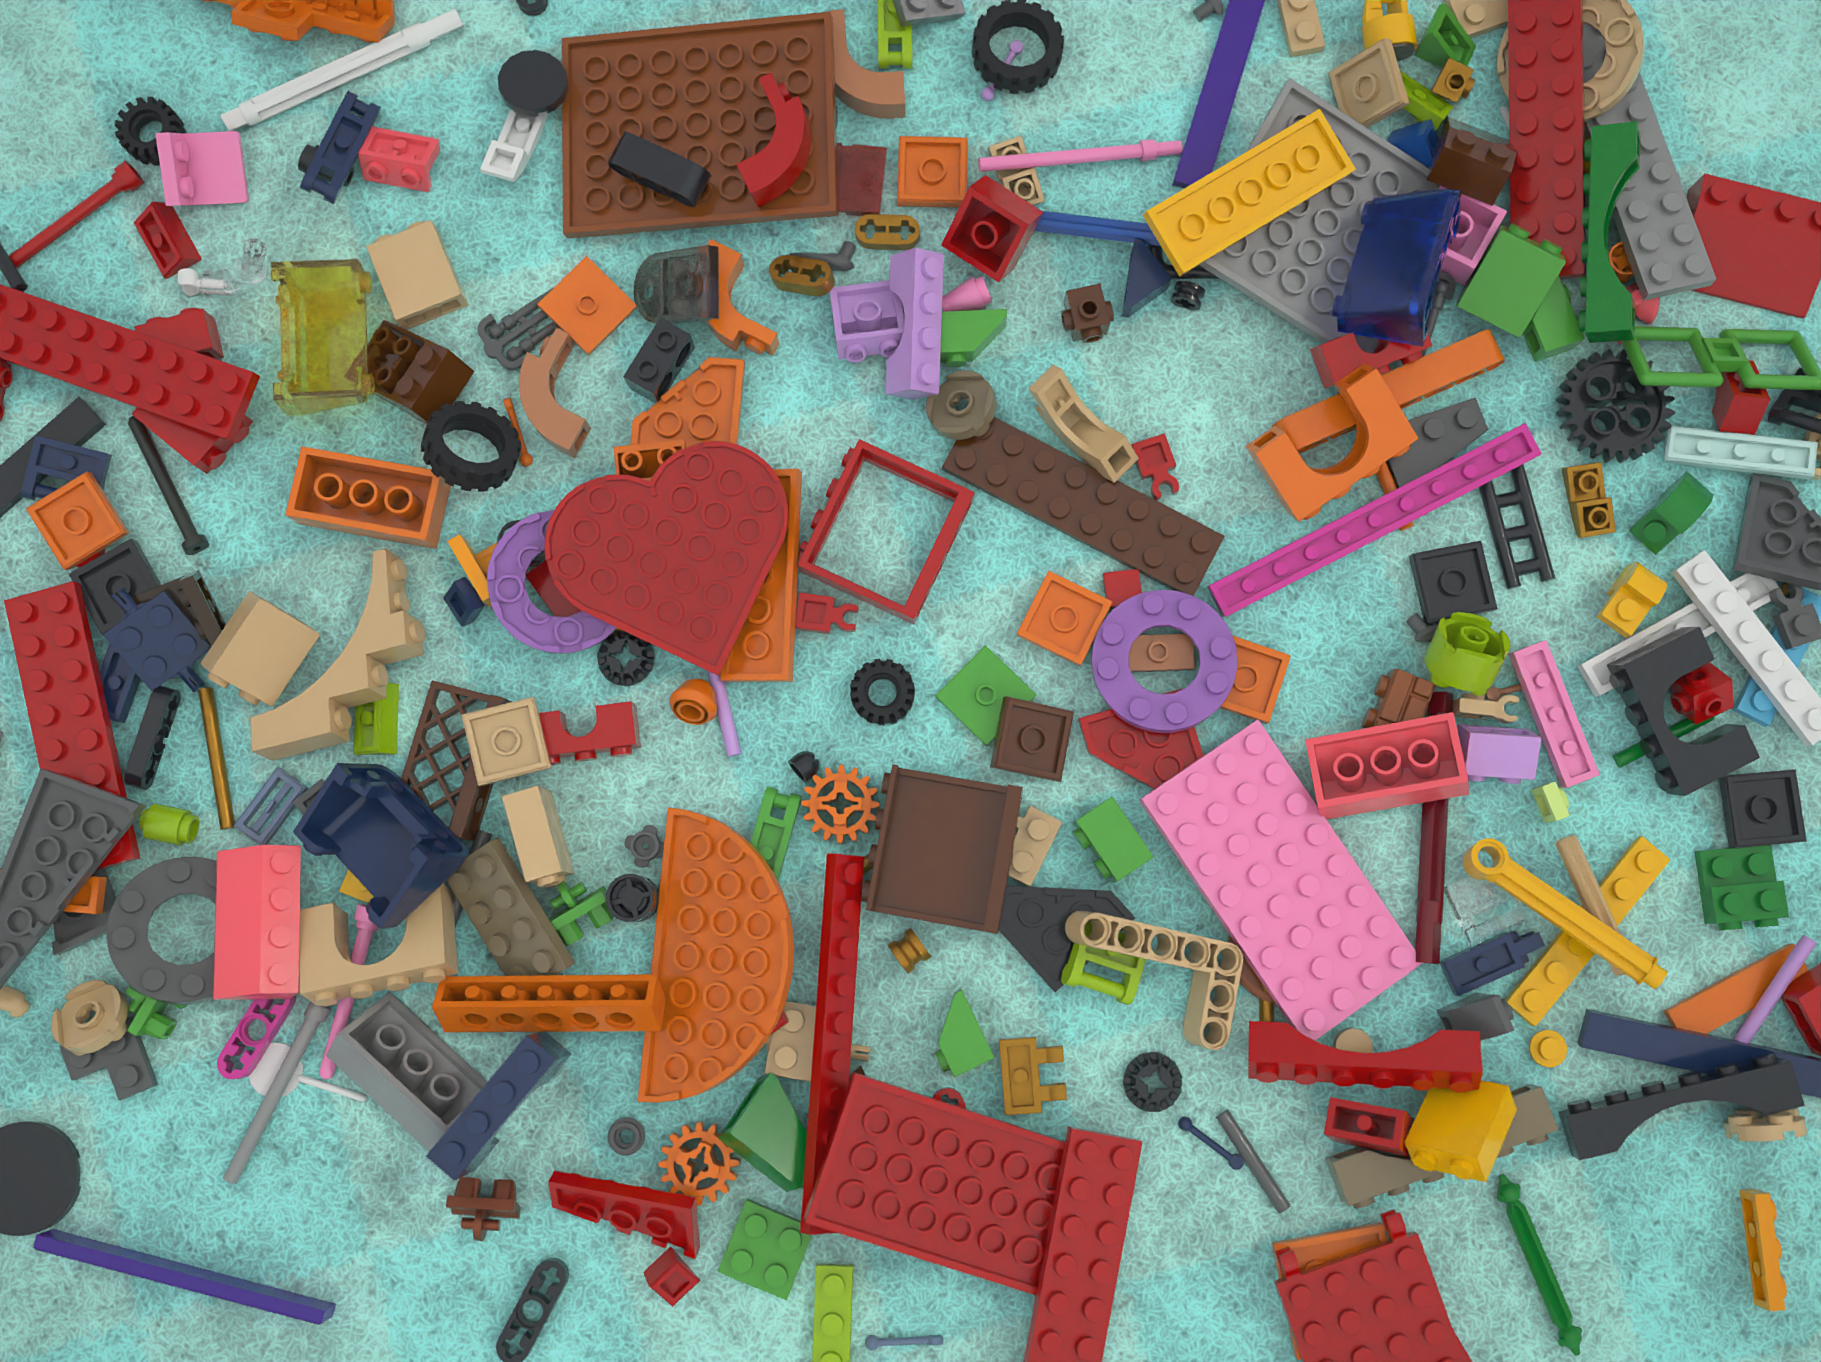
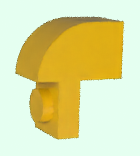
(1631, 598)

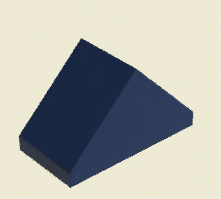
(1144, 280)

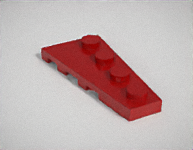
(627, 1207)

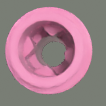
(967, 296)

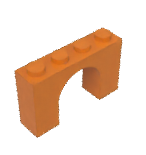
(1379, 436)

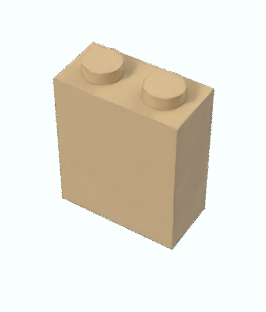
(417, 274)
(259, 650)
(538, 836)

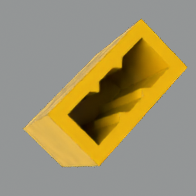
(1461, 1130)

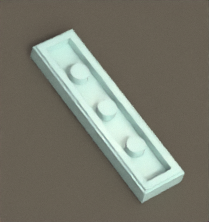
(1740, 452)

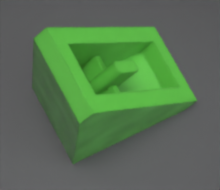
(1445, 39)

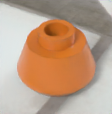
(694, 702)

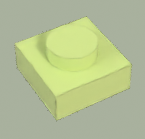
(1551, 802)

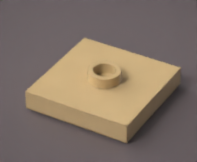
(1370, 84)
(506, 741)

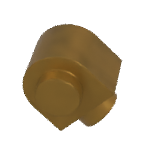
(1454, 81)

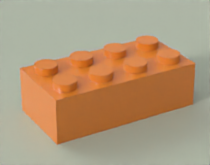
(368, 497)

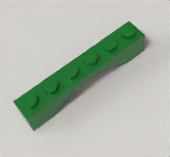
(1614, 161)

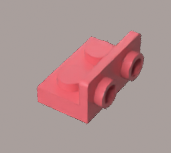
(398, 158)

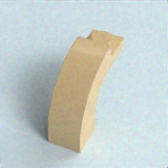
(1079, 428)

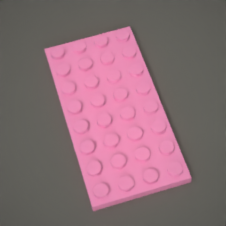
(1281, 881)

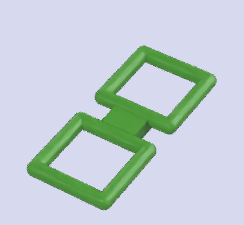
(1723, 355)

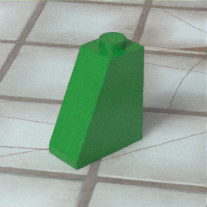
(769, 1134)

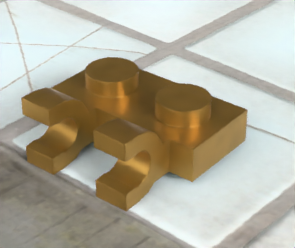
(1021, 1075)

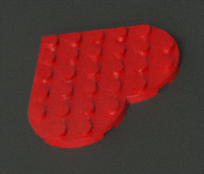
(673, 553)

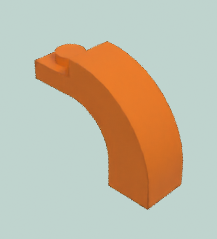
(731, 325)

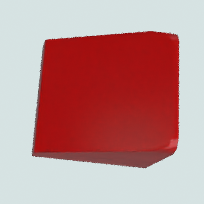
(670, 1277)

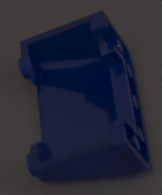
(1398, 265)

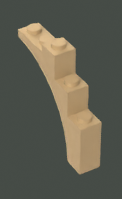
(357, 677)

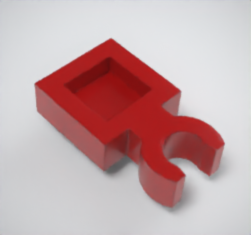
(1155, 462)
(818, 612)

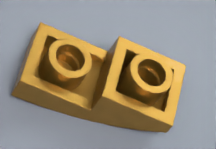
(1587, 500)

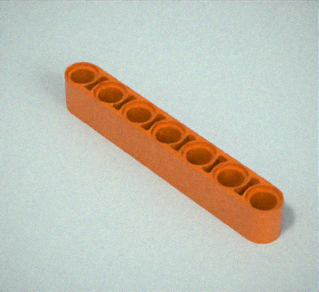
(1407, 384)

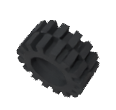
(136, 118)
(882, 670)

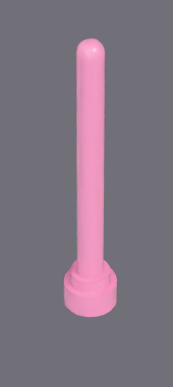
(345, 1005)

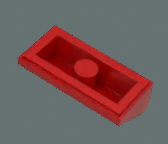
(166, 239)

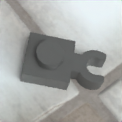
(1797, 622)

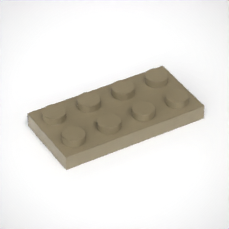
(508, 914)

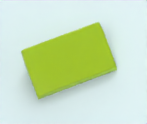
(377, 725)

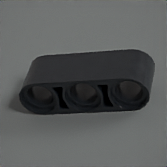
(659, 169)

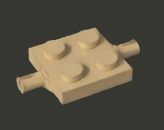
(792, 1045)

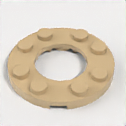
(1622, 61)

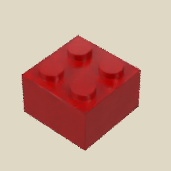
(991, 228)

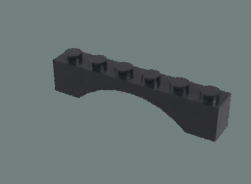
(1604, 1125)

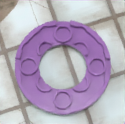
(511, 601)
(1164, 711)

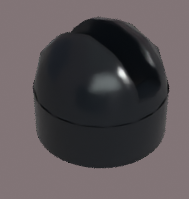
(804, 765)

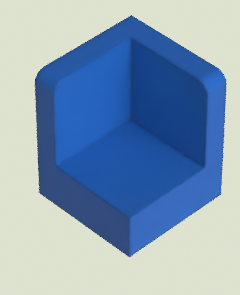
(1416, 141)

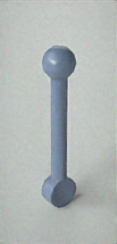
(872, 1342)

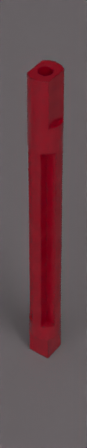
(1432, 861)

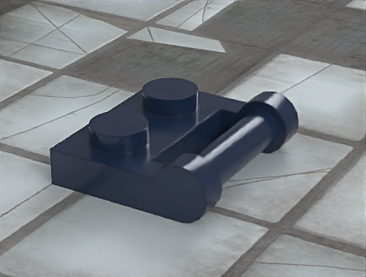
(61, 461)

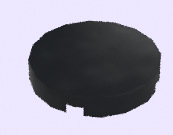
(532, 83)

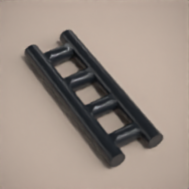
(1531, 529)

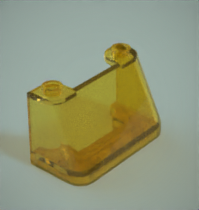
(322, 335)

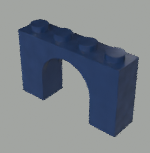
(474, 1131)

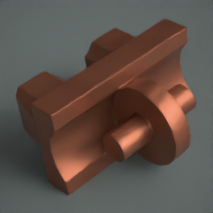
(467, 1202)

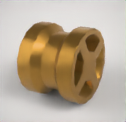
(909, 950)

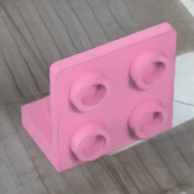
(202, 168)

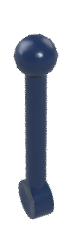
(1235, 1161)

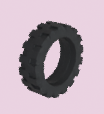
(1022, 15)
(464, 472)

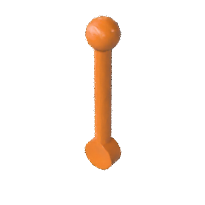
(525, 459)

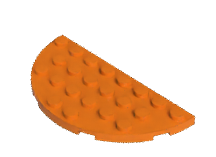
(718, 956)

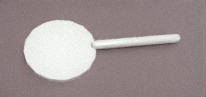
(271, 1062)

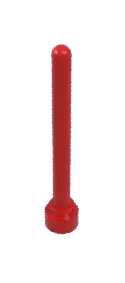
(122, 180)

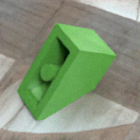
(968, 334)
(961, 1039)

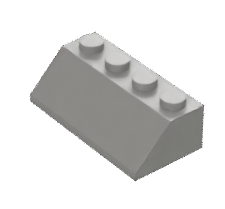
(406, 1069)

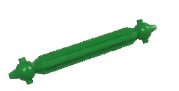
(1539, 1265)

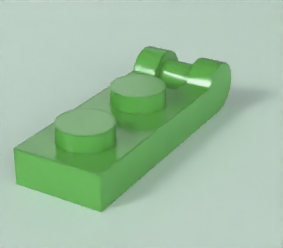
(771, 834)

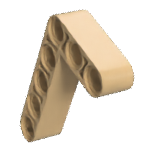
(1170, 951)

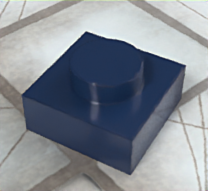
(463, 601)

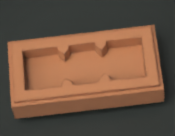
(1162, 653)

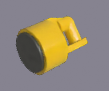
(1396, 26)

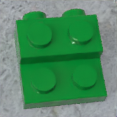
(1740, 887)

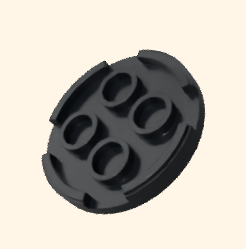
(36, 1177)

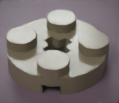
(973, 419)

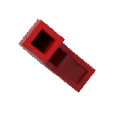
(785, 156)

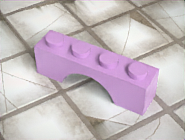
(915, 364)

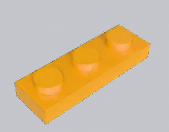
(1763, 1249)

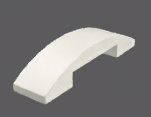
(514, 146)

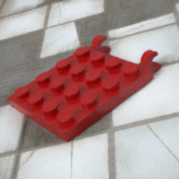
(1368, 1304)

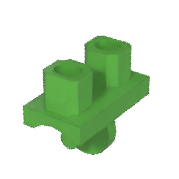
(592, 904)
(149, 1016)

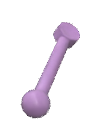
(1015, 48)

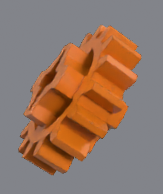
(840, 788)
(683, 1156)

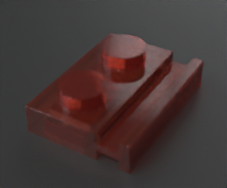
(860, 178)

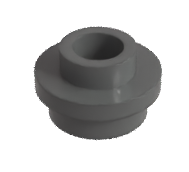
(616, 1142)

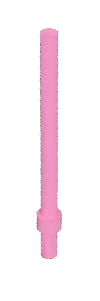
(1145, 150)

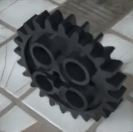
(1620, 436)

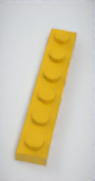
(1567, 956)

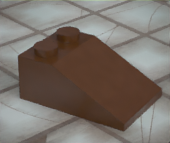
(1471, 161)

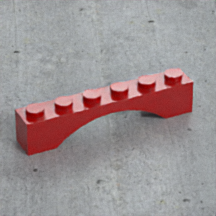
(1442, 1061)

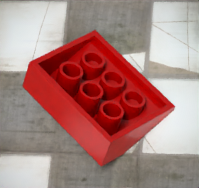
(1758, 244)

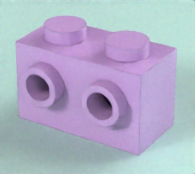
(1499, 752)

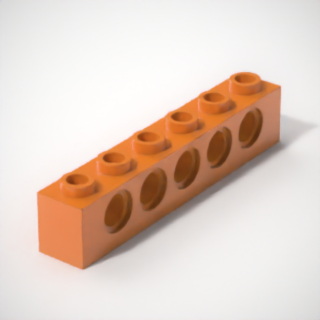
(550, 1003)

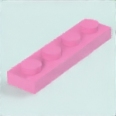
(1554, 714)

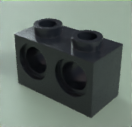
(659, 361)

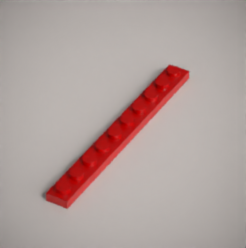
(833, 1013)

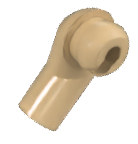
(13, 1001)

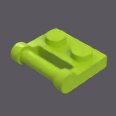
(1132, 967)

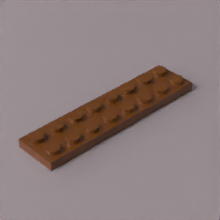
(1086, 505)

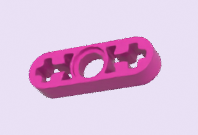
(249, 1058)

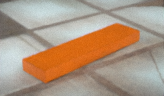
(1730, 995)

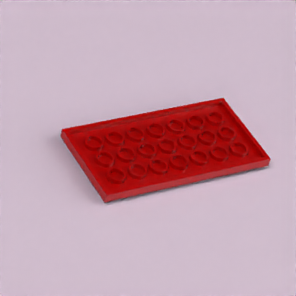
(938, 1183)

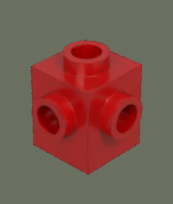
(1702, 693)

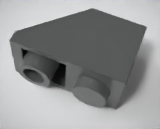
(1478, 1013)

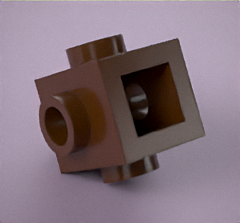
(1086, 313)

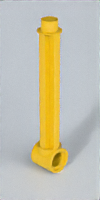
(1563, 913)

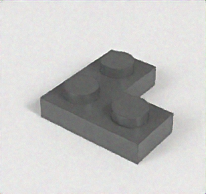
(125, 1062)

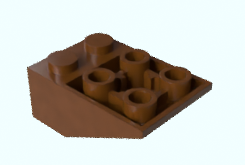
(414, 371)

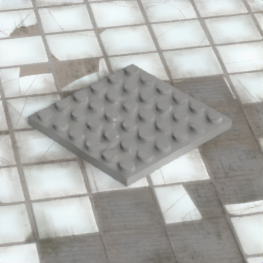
(1307, 253)

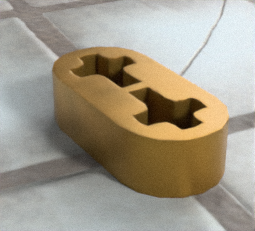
(887, 223)
(801, 276)

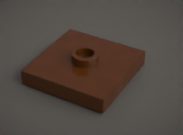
(1031, 739)

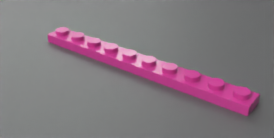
(1374, 520)

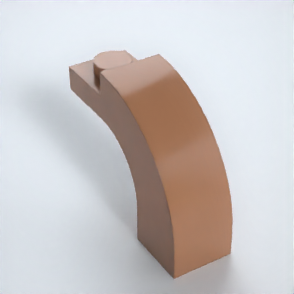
(864, 90)
(536, 389)

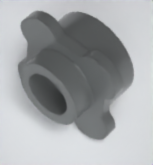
(636, 842)

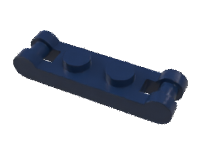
(340, 147)

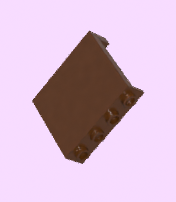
(942, 849)

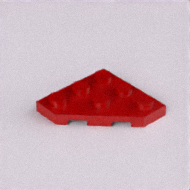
(1137, 752)

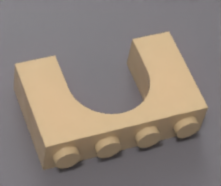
(423, 955)

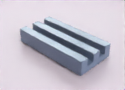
(280, 817)

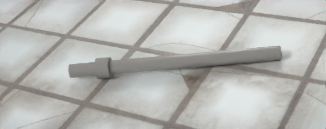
(315, 1015)

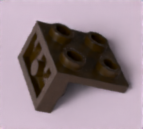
(195, 600)

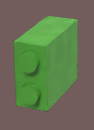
(1511, 279)

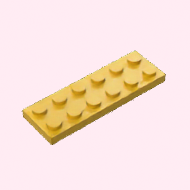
(1249, 192)

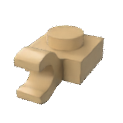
(1477, 708)

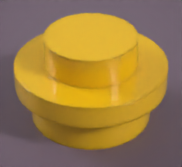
(1547, 1048)

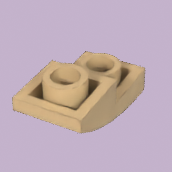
(1019, 181)

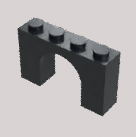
(1643, 683)

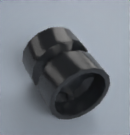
(632, 898)

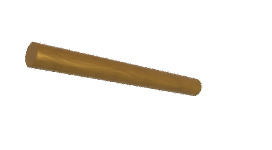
(216, 758)

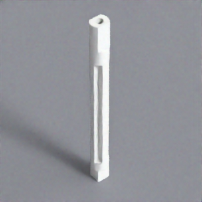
(341, 71)

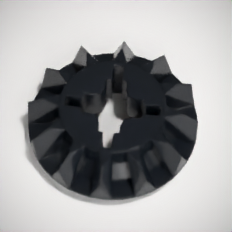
(635, 670)
(1137, 1091)

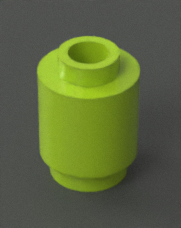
(169, 824)

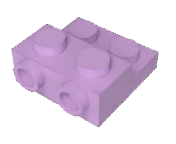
(866, 320)

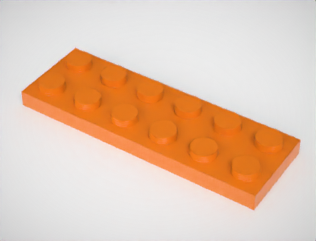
(768, 636)

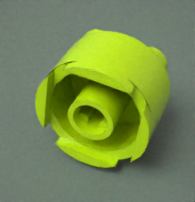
(1466, 653)

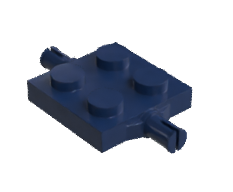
(157, 640)

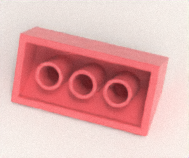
(1387, 766)
(257, 923)

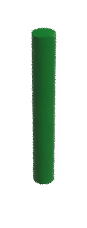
(1635, 752)

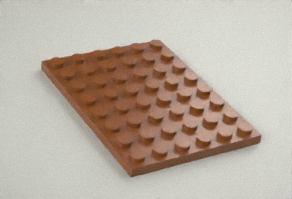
(701, 100)

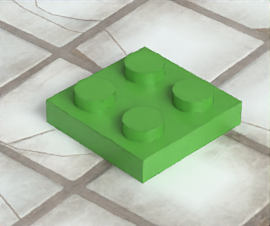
(765, 1249)

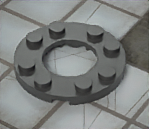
(129, 931)

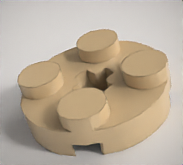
(106, 1026)
(1762, 1127)

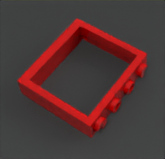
(838, 493)

